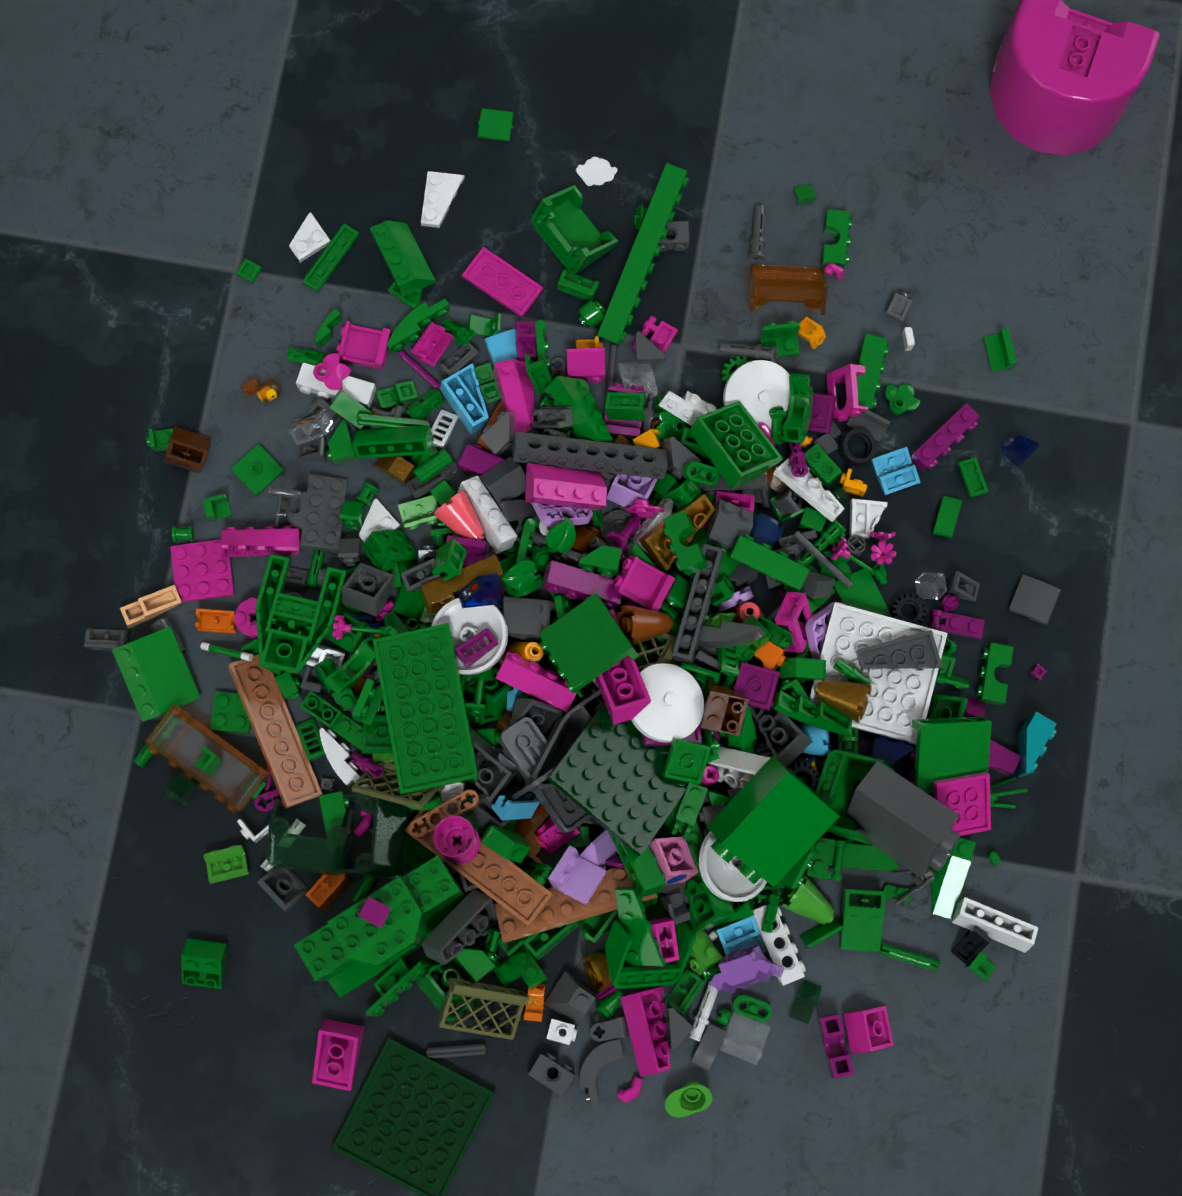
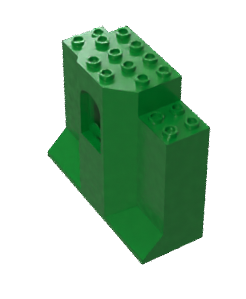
(354, 950)

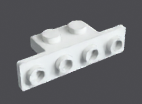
(687, 408)

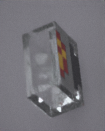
(311, 426)

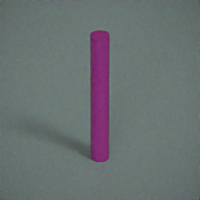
(422, 372)

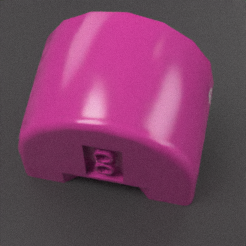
(1066, 75)

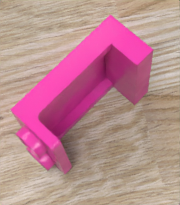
(363, 346)
(643, 583)

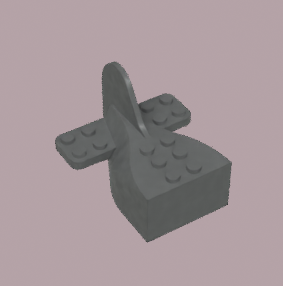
(538, 757)

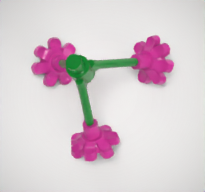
(882, 554)
(341, 625)

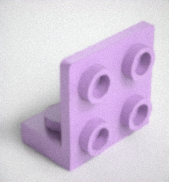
(576, 876)

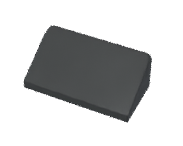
(296, 580)

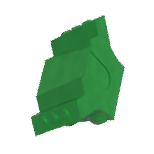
(435, 983)

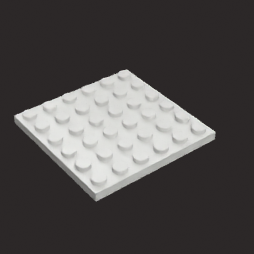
(896, 693)

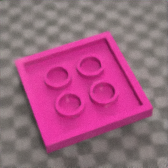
(201, 571)
(968, 798)

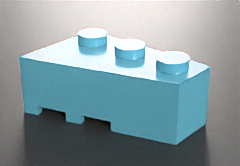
(465, 398)

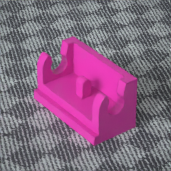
(432, 344)

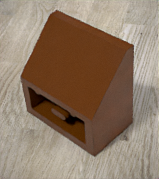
(187, 450)
(723, 710)

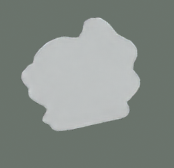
(596, 171)

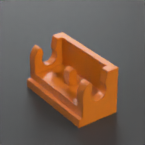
(215, 621)
(327, 890)

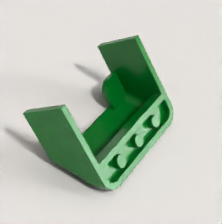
(837, 787)
(636, 976)

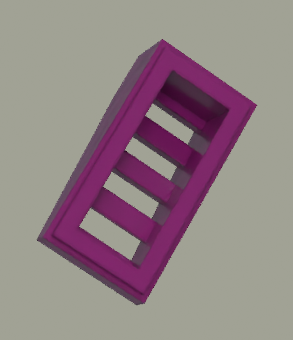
(467, 662)

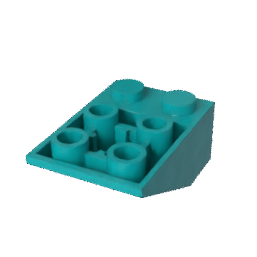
(1032, 740)

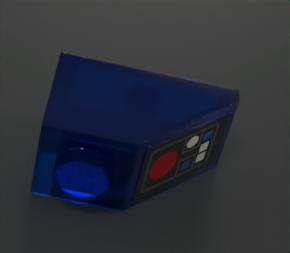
(481, 591)

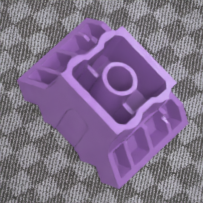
(744, 969)

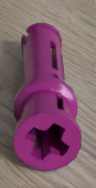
(797, 460)

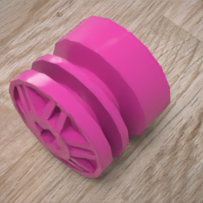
(454, 829)

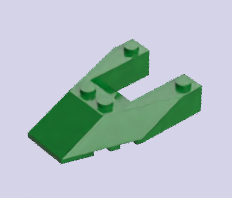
(291, 625)

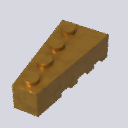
(656, 541)
(440, 592)

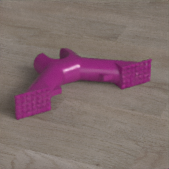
(621, 539)

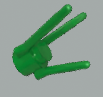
(993, 794)

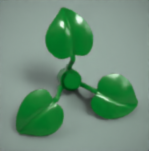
(559, 538)

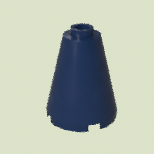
(765, 530)

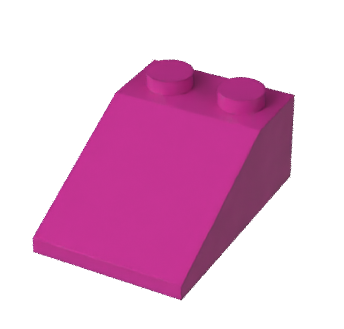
(337, 1054)

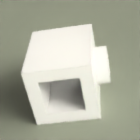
(561, 1032)

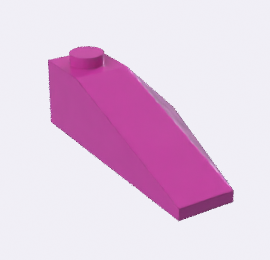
(516, 392)

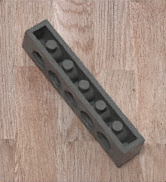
(697, 606)

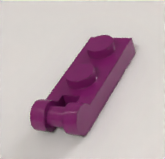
(957, 624)

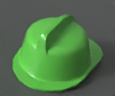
(688, 1099)

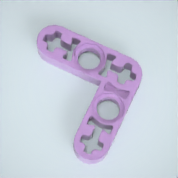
(551, 515)
(817, 633)

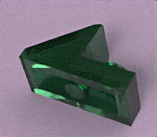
(805, 1001)

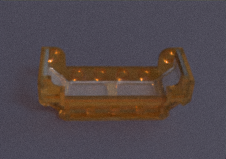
(180, 740)

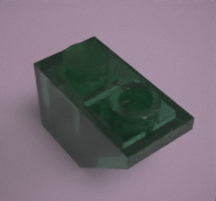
(180, 789)

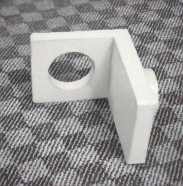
(247, 833)

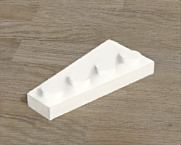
(810, 490)

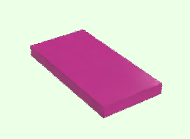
(502, 282)

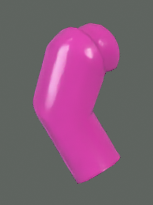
(833, 268)
(364, 824)
(631, 1093)

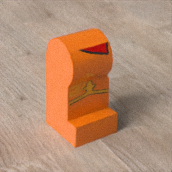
(535, 1004)

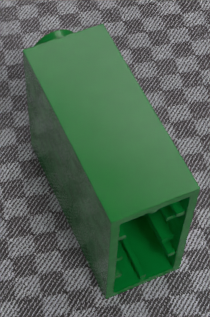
(771, 823)

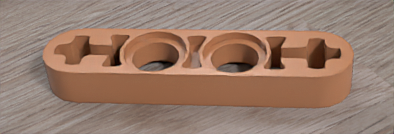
(442, 810)

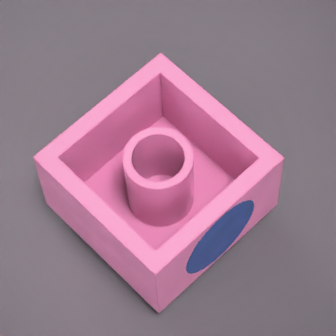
(673, 859)

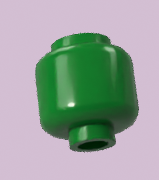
(591, 313)

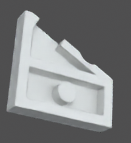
(308, 239)
(864, 516)
(377, 520)

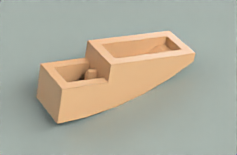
(150, 606)

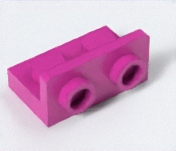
(552, 837)

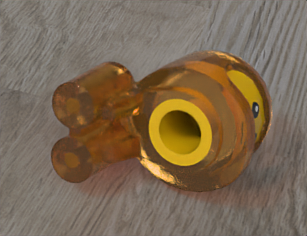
(265, 391)

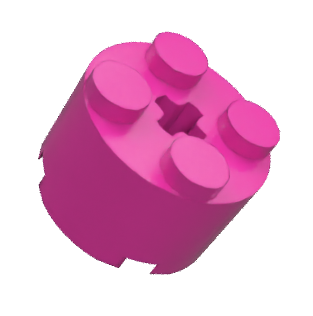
(244, 618)

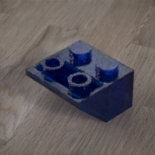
(887, 750)

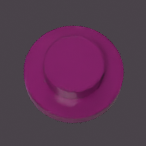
(950, 602)

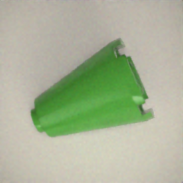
(808, 902)

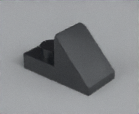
(971, 945)

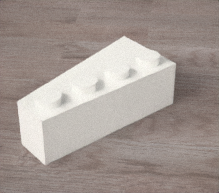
(737, 766)

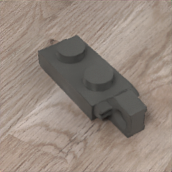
(419, 490)

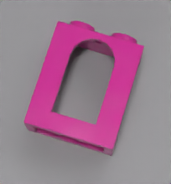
(848, 375)
(788, 616)

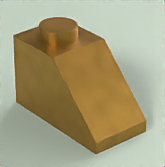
(396, 467)

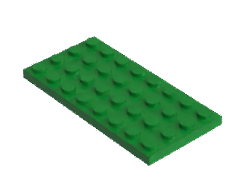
(425, 709)

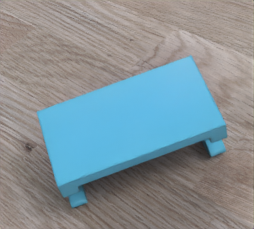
(516, 809)

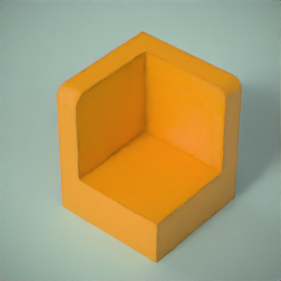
(648, 439)

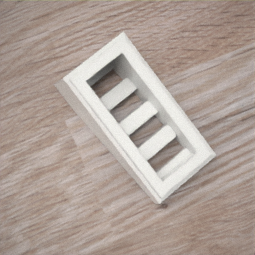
(438, 443)

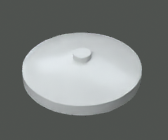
(759, 388)
(469, 622)
(674, 705)
(723, 877)

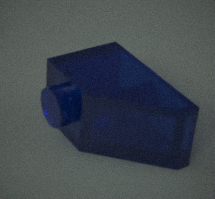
(1019, 449)

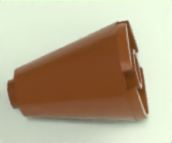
(643, 623)

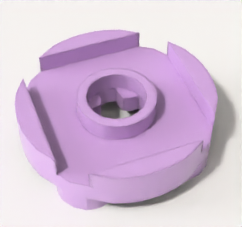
(738, 597)

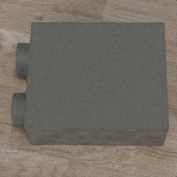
(903, 820)

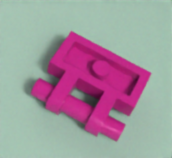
(662, 334)

